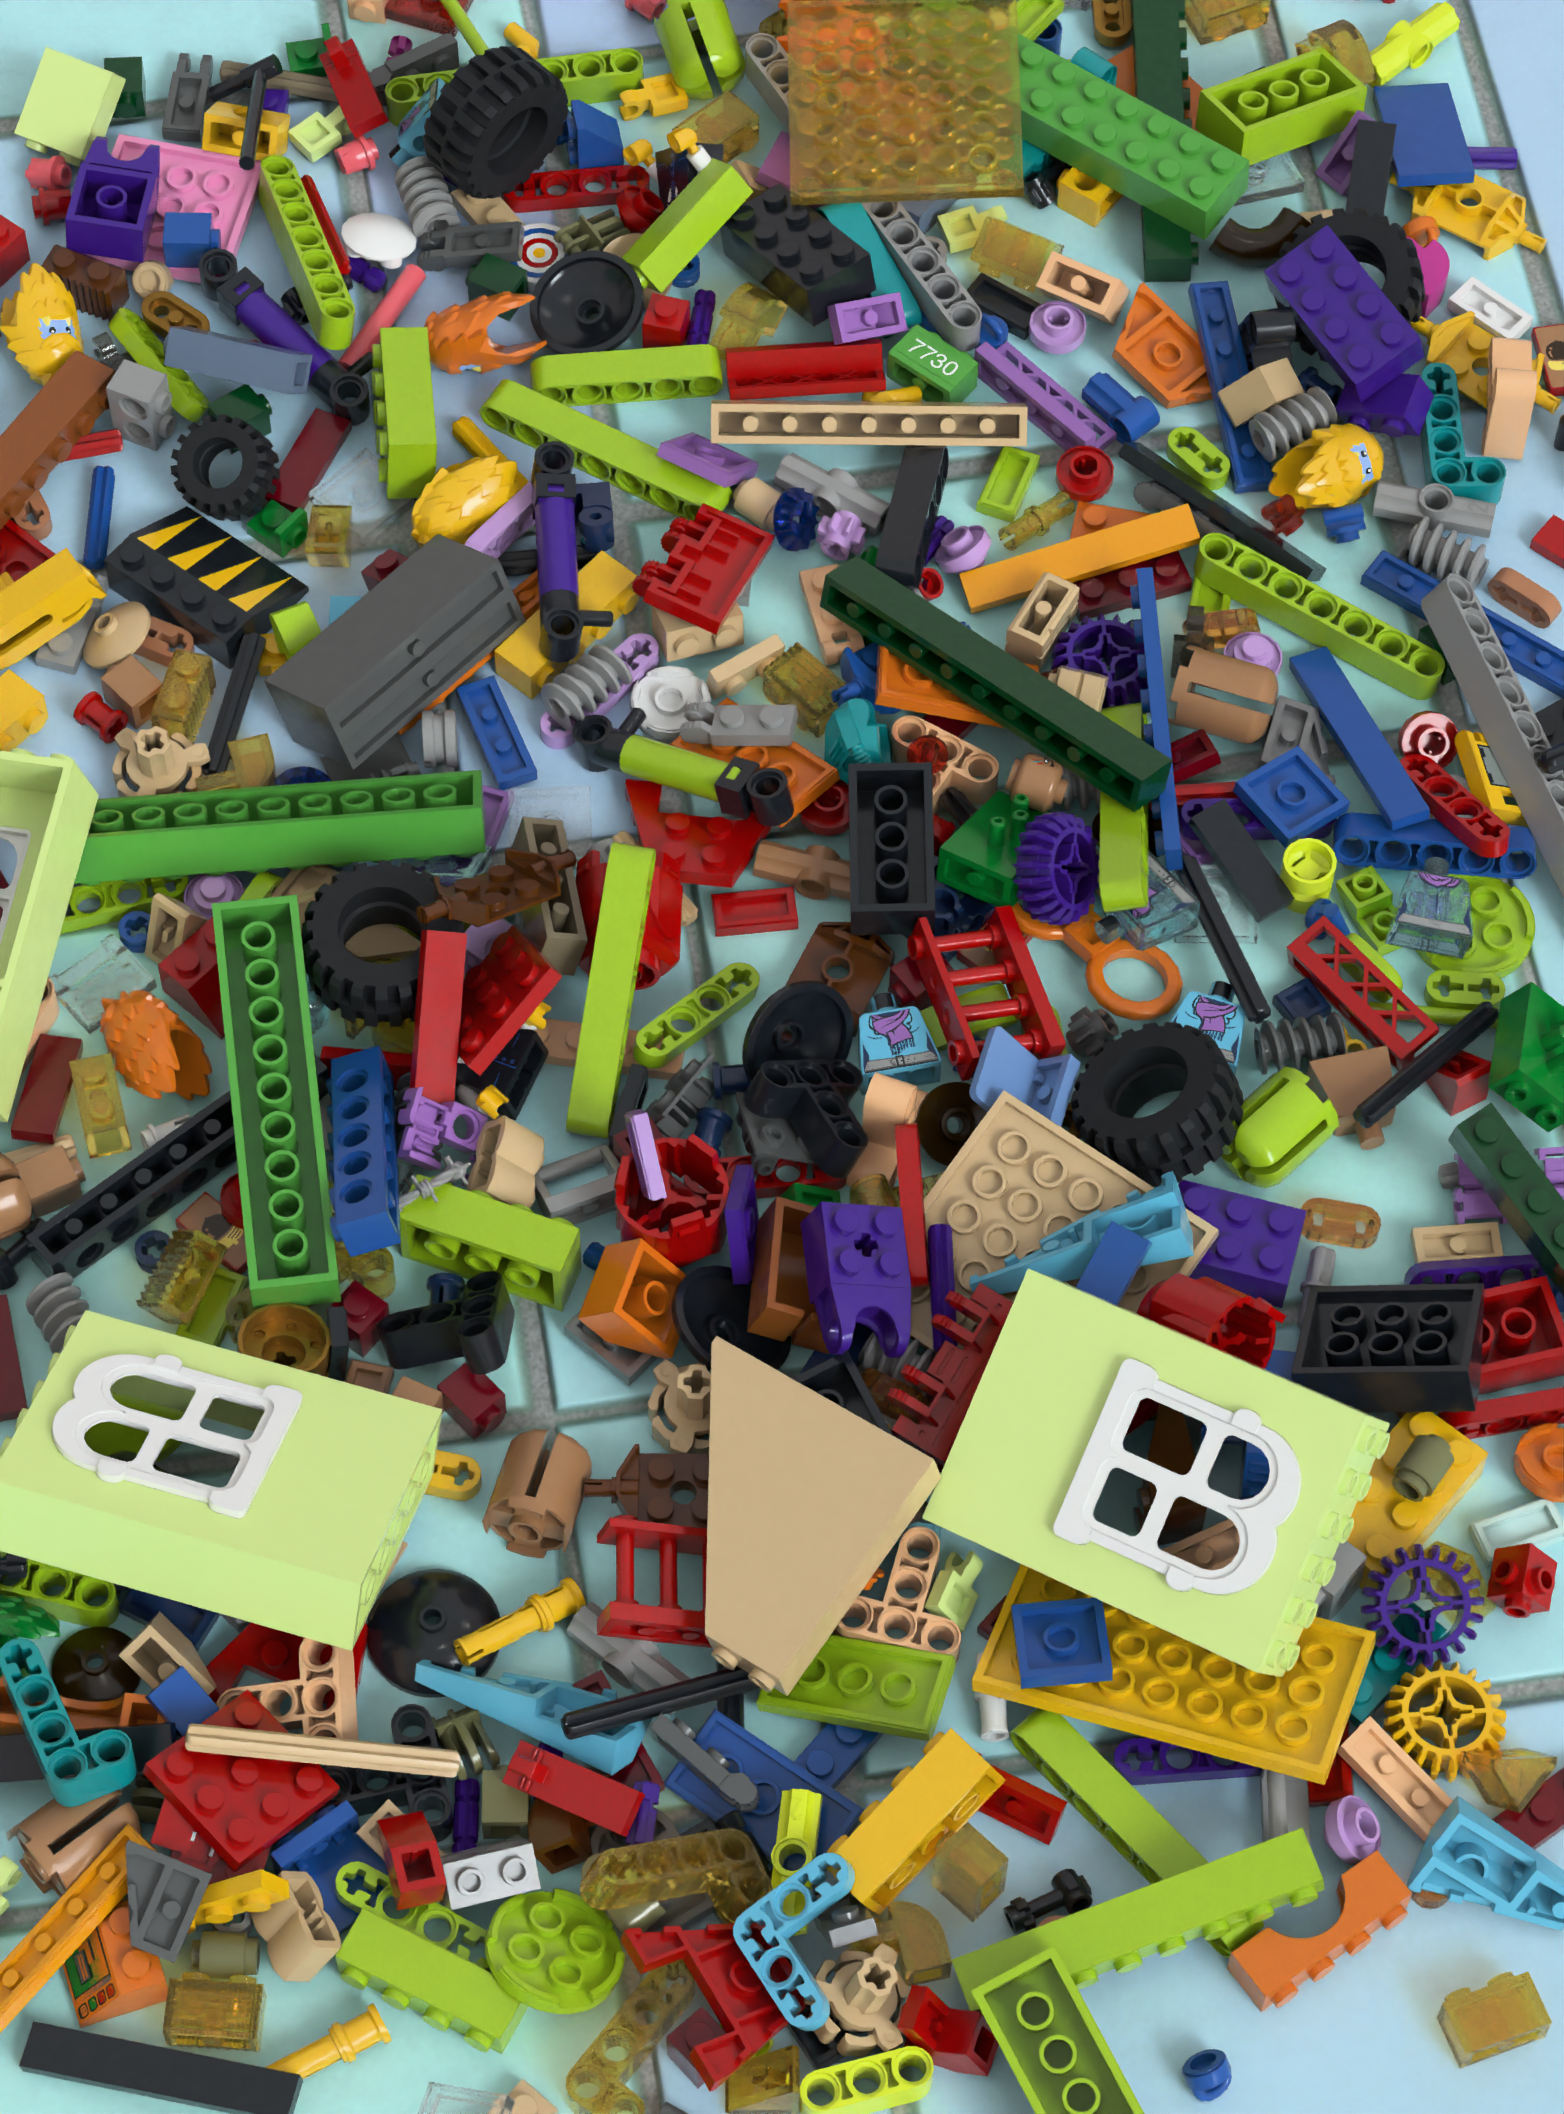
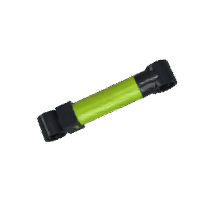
(734, 785)

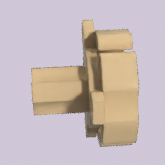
(156, 762)
(686, 1406)
(862, 2000)

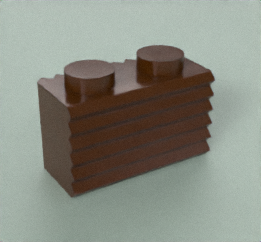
(94, 284)

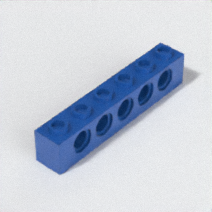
(363, 1152)

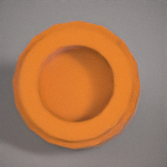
(1422, 230)

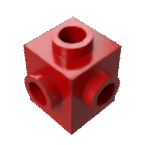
(1521, 1580)

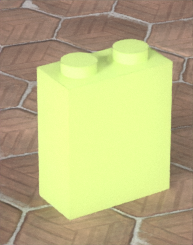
(68, 106)

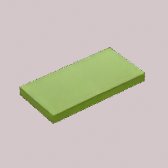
(869, 1688)

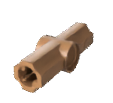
(811, 871)

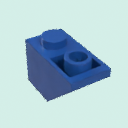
(593, 137)

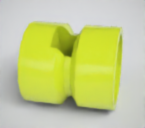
(1308, 872)

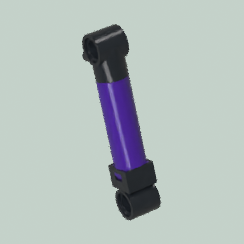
(244, 301)
(556, 547)

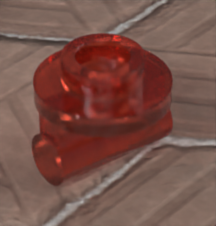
(1283, 515)
(928, 749)

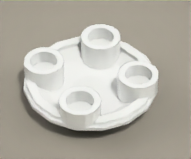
(378, 238)

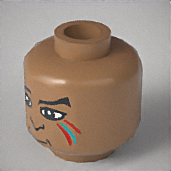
(1038, 780)

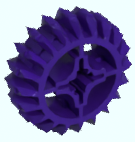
(1107, 639)
(1056, 868)
(1423, 1626)

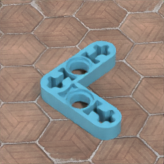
(780, 1927)

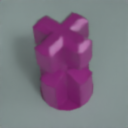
(398, 46)

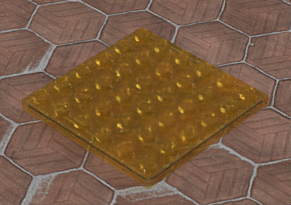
(903, 100)

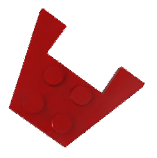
(707, 848)
(272, 1656)
(728, 1985)

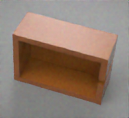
(779, 1279)

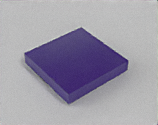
(741, 1223)

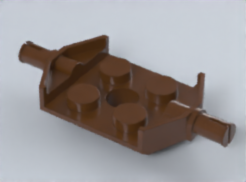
(500, 892)
(862, 955)
(650, 1479)

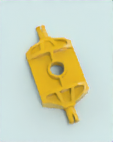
(1492, 224)
(1466, 347)

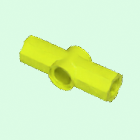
(1412, 42)
(796, 1834)

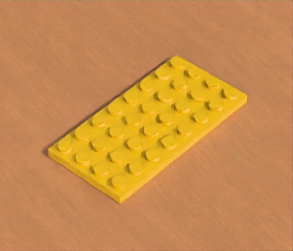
(1192, 1695)

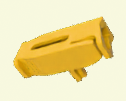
(43, 604)

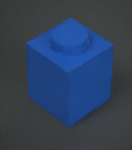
(188, 238)

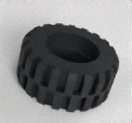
(495, 122)
(1377, 244)
(353, 903)
(1145, 1067)

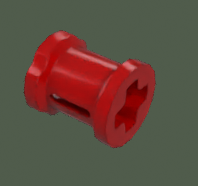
(100, 717)

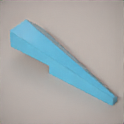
(1066, 1253)
(536, 1708)
(1487, 1865)

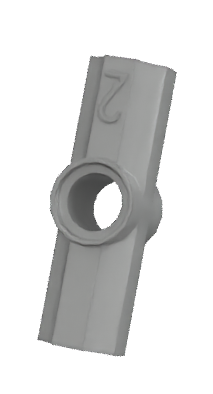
(833, 491)
(1436, 502)
(625, 1660)

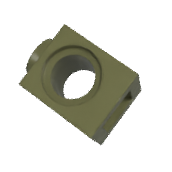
(503, 1807)

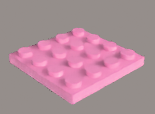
(194, 183)

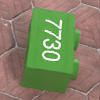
(933, 366)

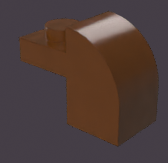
(558, 1836)

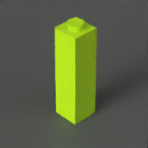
(687, 225)

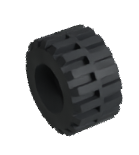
(198, 453)

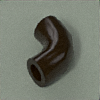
(1257, 245)

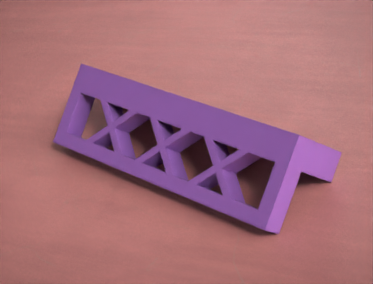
(1044, 410)

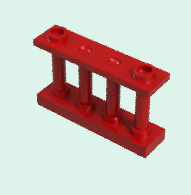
(1013, 968)
(652, 1623)

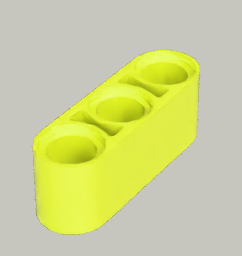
(881, 2068)

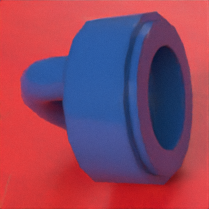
(993, 330)
(1207, 2074)

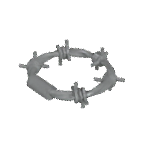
(424, 1188)

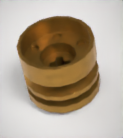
(287, 1336)

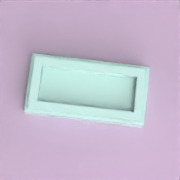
(1529, 1523)

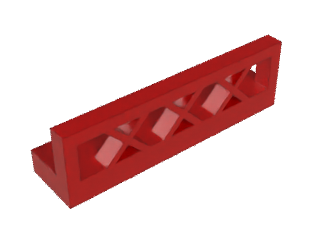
(804, 369)
(1349, 1004)

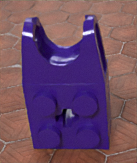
(113, 203)
(858, 1274)

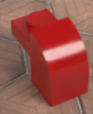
(951, 2036)

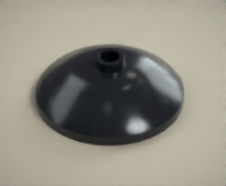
(582, 287)
(798, 1024)
(712, 1306)
(402, 1638)

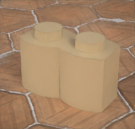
(507, 1162)
(298, 1930)

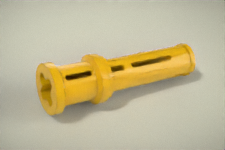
(537, 1614)
(341, 2043)

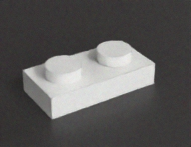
(1491, 310)

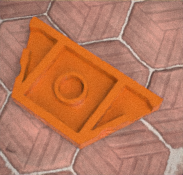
(1162, 352)

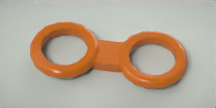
(1085, 943)

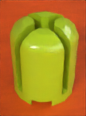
(680, 43)
(1279, 1129)

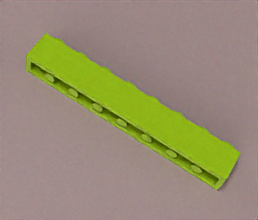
(1160, 1915)

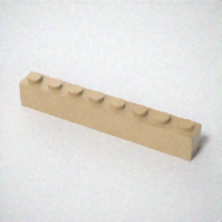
(868, 423)

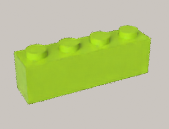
(429, 1981)

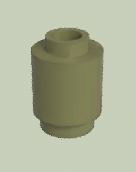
(1422, 1467)
(226, 1954)

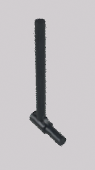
(253, 77)

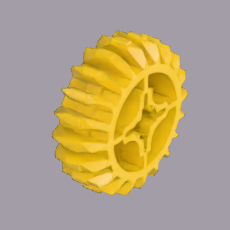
(1478, 1714)

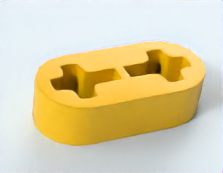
(449, 1466)

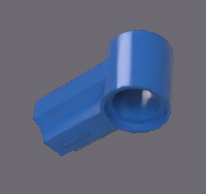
(1123, 412)

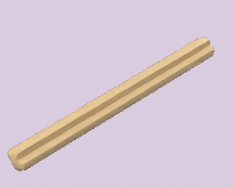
(322, 1750)

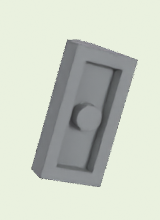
(583, 1201)
(1283, 1804)

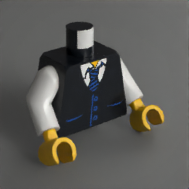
(676, 165)
(509, 1076)

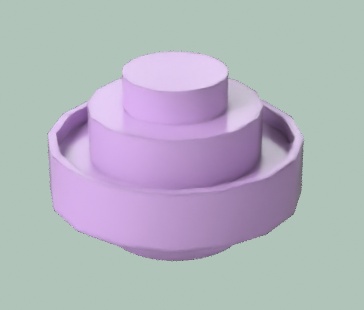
(1057, 327)
(963, 549)
(1255, 648)
(206, 889)
(1351, 1829)

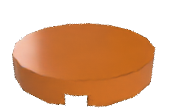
(1541, 1461)

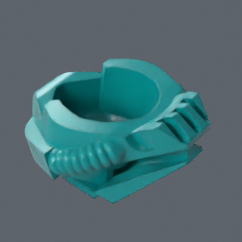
(856, 737)

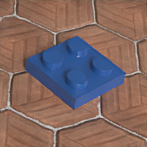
(1291, 796)
(1061, 1642)

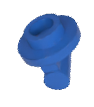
(1344, 522)
(1330, 911)

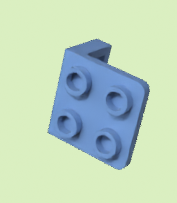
(1011, 1067)

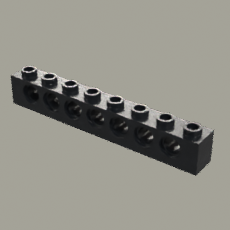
(141, 1190)

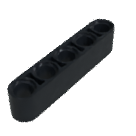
(913, 513)

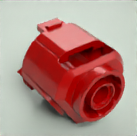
(663, 922)
(695, 1224)
(1215, 1316)

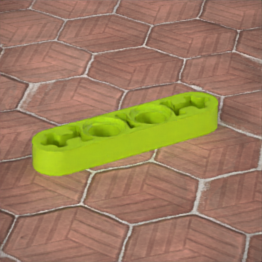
(148, 352)
(111, 907)
(692, 1011)
(417, 1916)

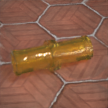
(1036, 520)

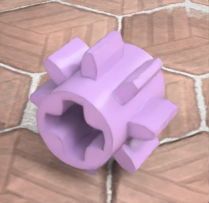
(841, 535)

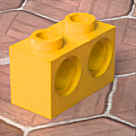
(1085, 196)

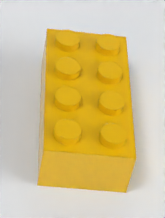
(1391, 1521)
(903, 1829)

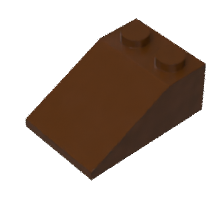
(1173, 1451)

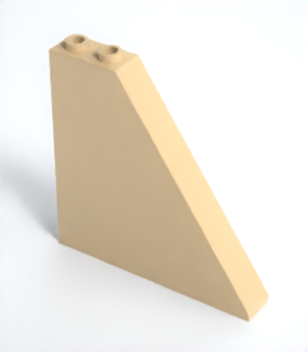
(795, 1515)

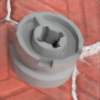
(439, 738)

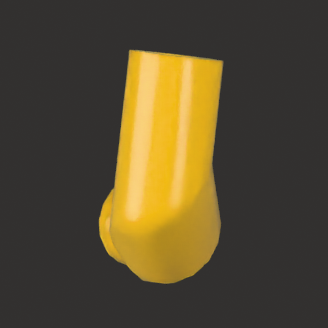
(522, 39)
(904, 394)

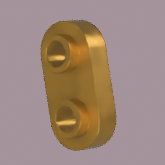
(1112, 21)
(177, 311)

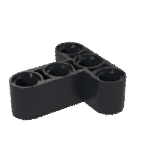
(1267, 336)
(816, 1103)
(465, 1327)
(402, 1787)

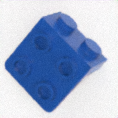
(323, 1851)

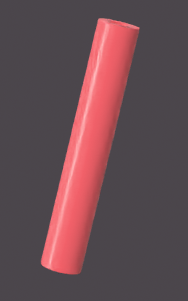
(385, 313)

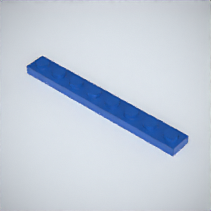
(1154, 702)

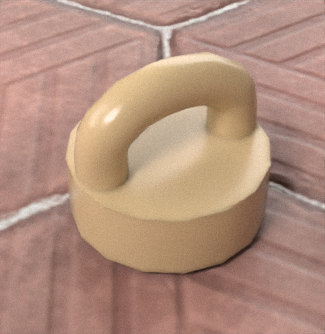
(151, 278)

